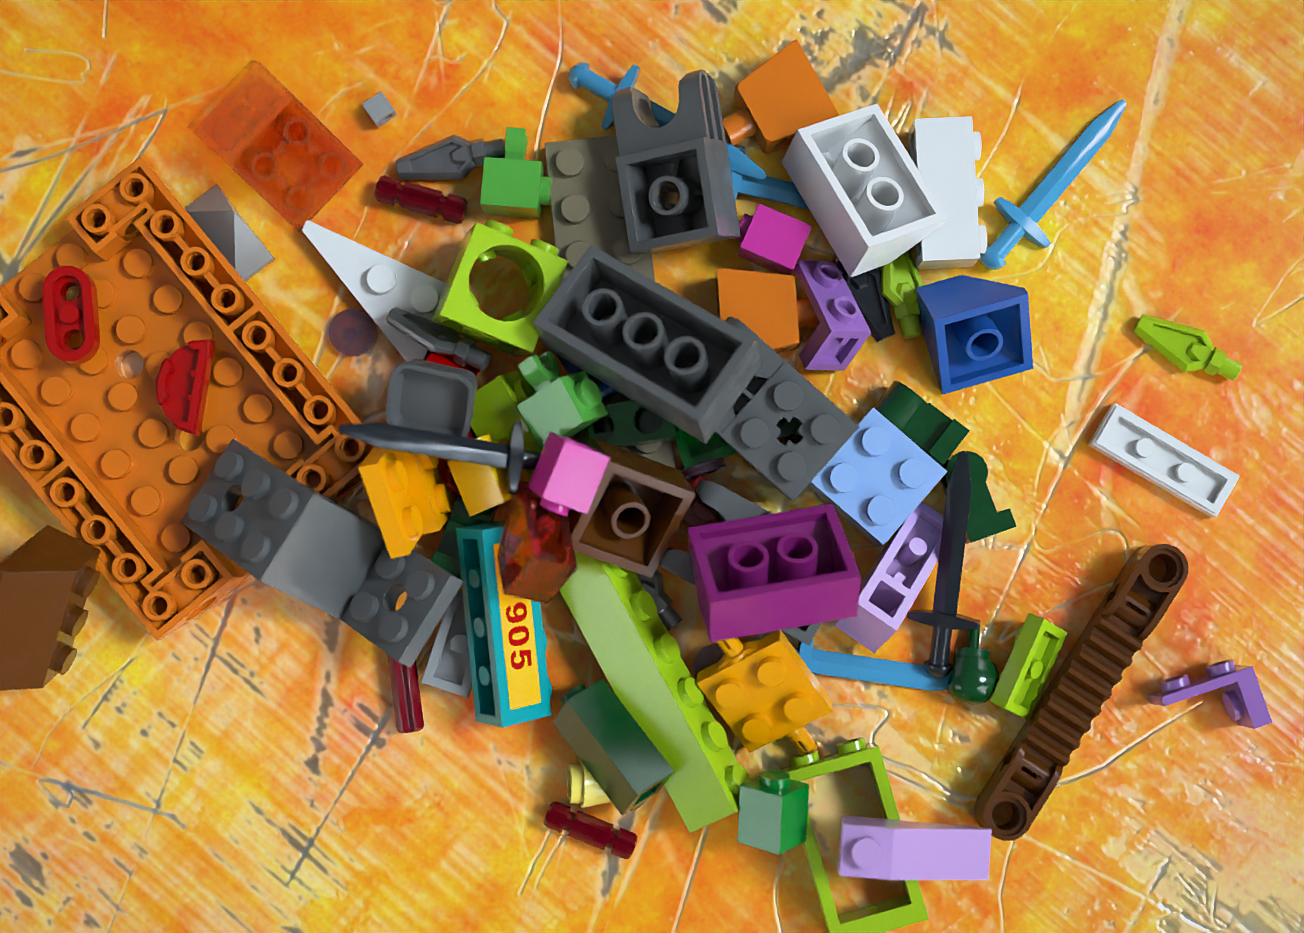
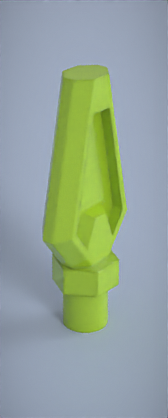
(899, 287)
(1185, 347)

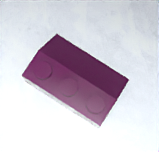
(773, 572)

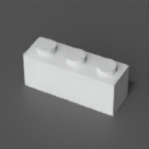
(946, 159)

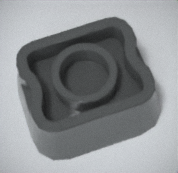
(431, 397)

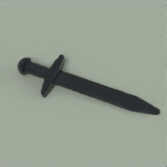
(507, 456)
(949, 573)

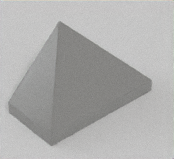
(230, 232)

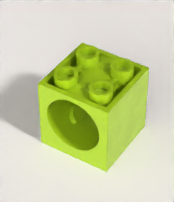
(459, 307)

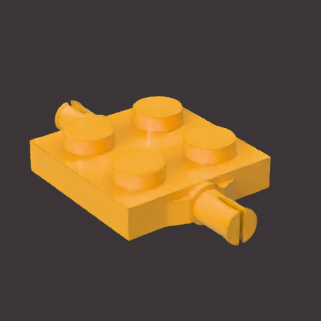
(765, 692)

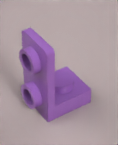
(841, 322)
(1242, 696)

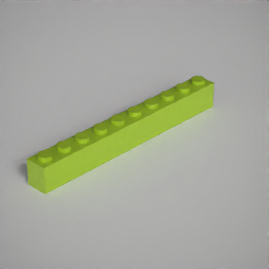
(635, 650)

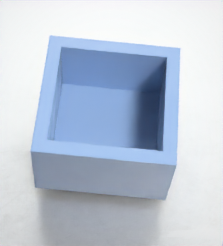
(877, 478)

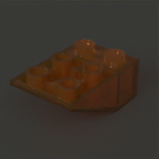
(275, 144)

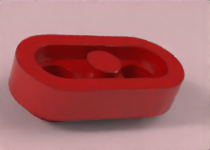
(67, 318)

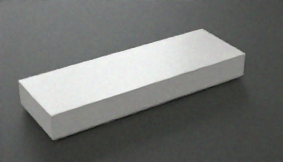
(1163, 460)

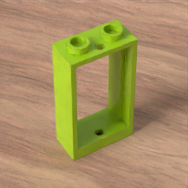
(876, 917)

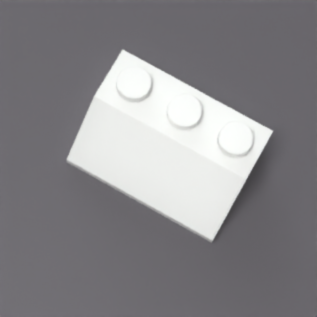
(862, 188)

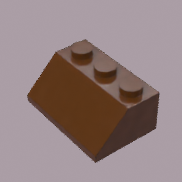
(43, 607)

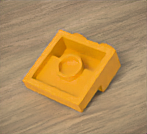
(405, 496)

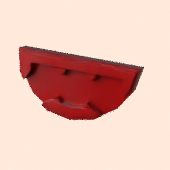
(184, 384)

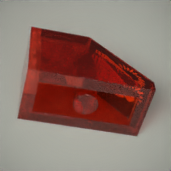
(534, 548)

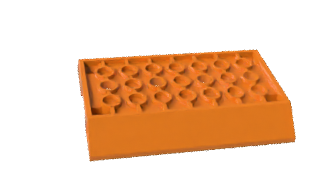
(101, 441)

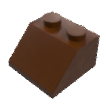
(632, 511)

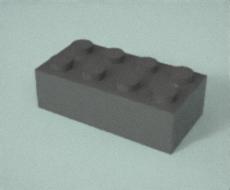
(648, 343)

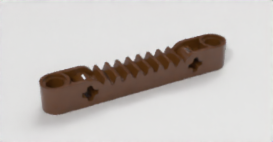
(1079, 689)

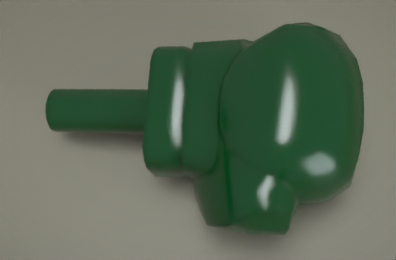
(973, 673)

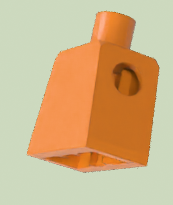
(778, 101)
(764, 305)

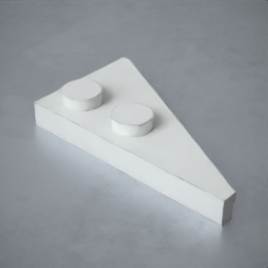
(379, 284)

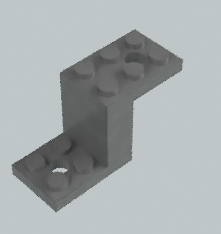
(319, 552)

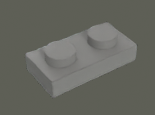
(449, 659)

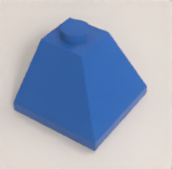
(975, 330)

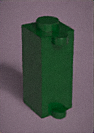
(612, 745)

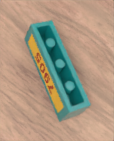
(502, 636)

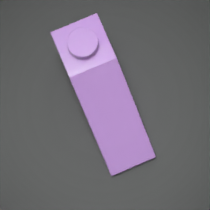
(896, 579)
(912, 850)

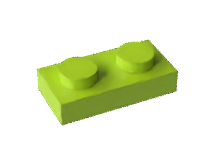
(1028, 666)

